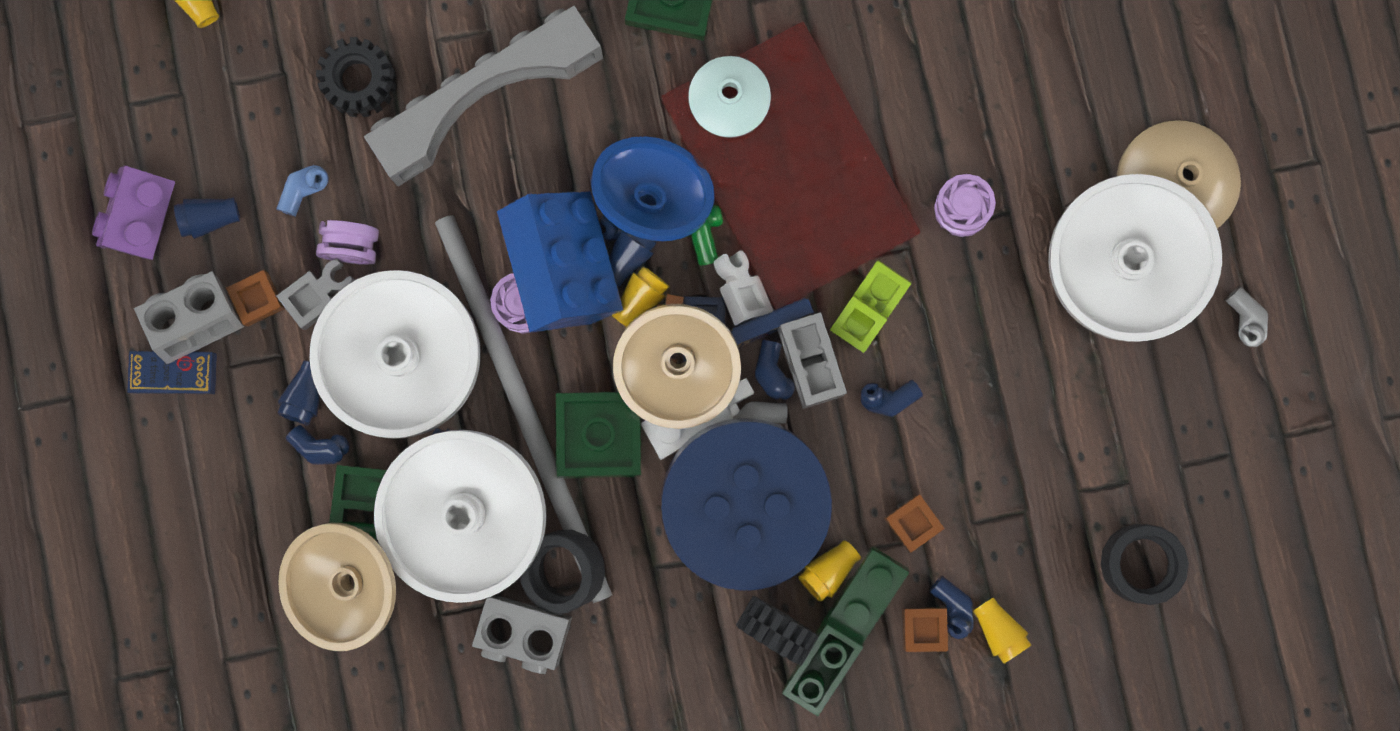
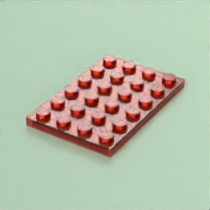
(805, 182)

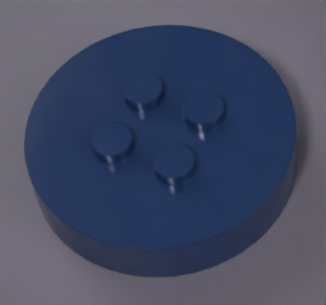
(745, 504)

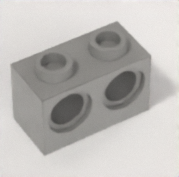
(191, 325)
(811, 360)
(524, 621)

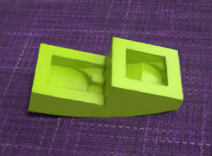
(870, 306)

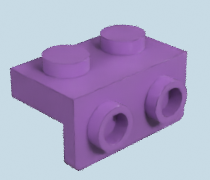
(133, 212)

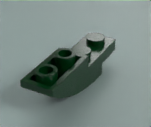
(845, 630)

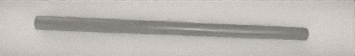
(512, 381)

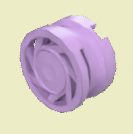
(964, 205)
(347, 242)
(507, 305)

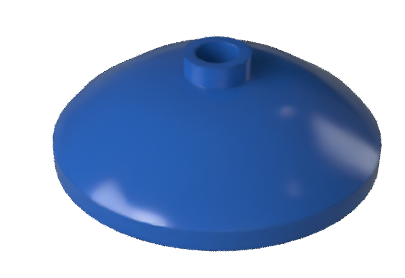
(652, 188)

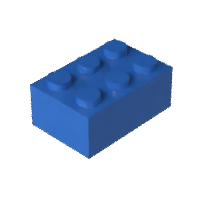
(559, 260)

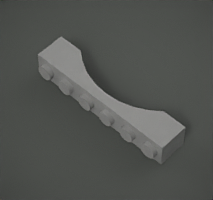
(554, 50)

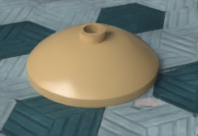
(1184, 144)
(672, 392)
(318, 588)

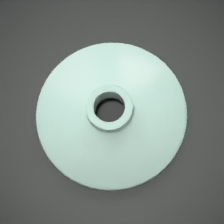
(724, 115)

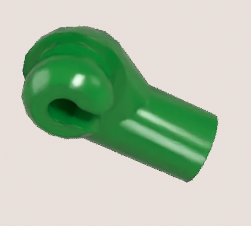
(703, 238)

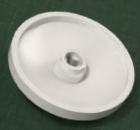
(1135, 258)
(394, 354)
(460, 515)

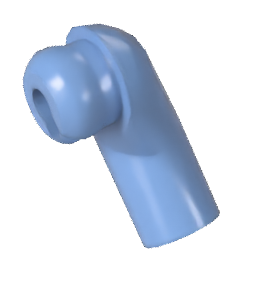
(299, 185)

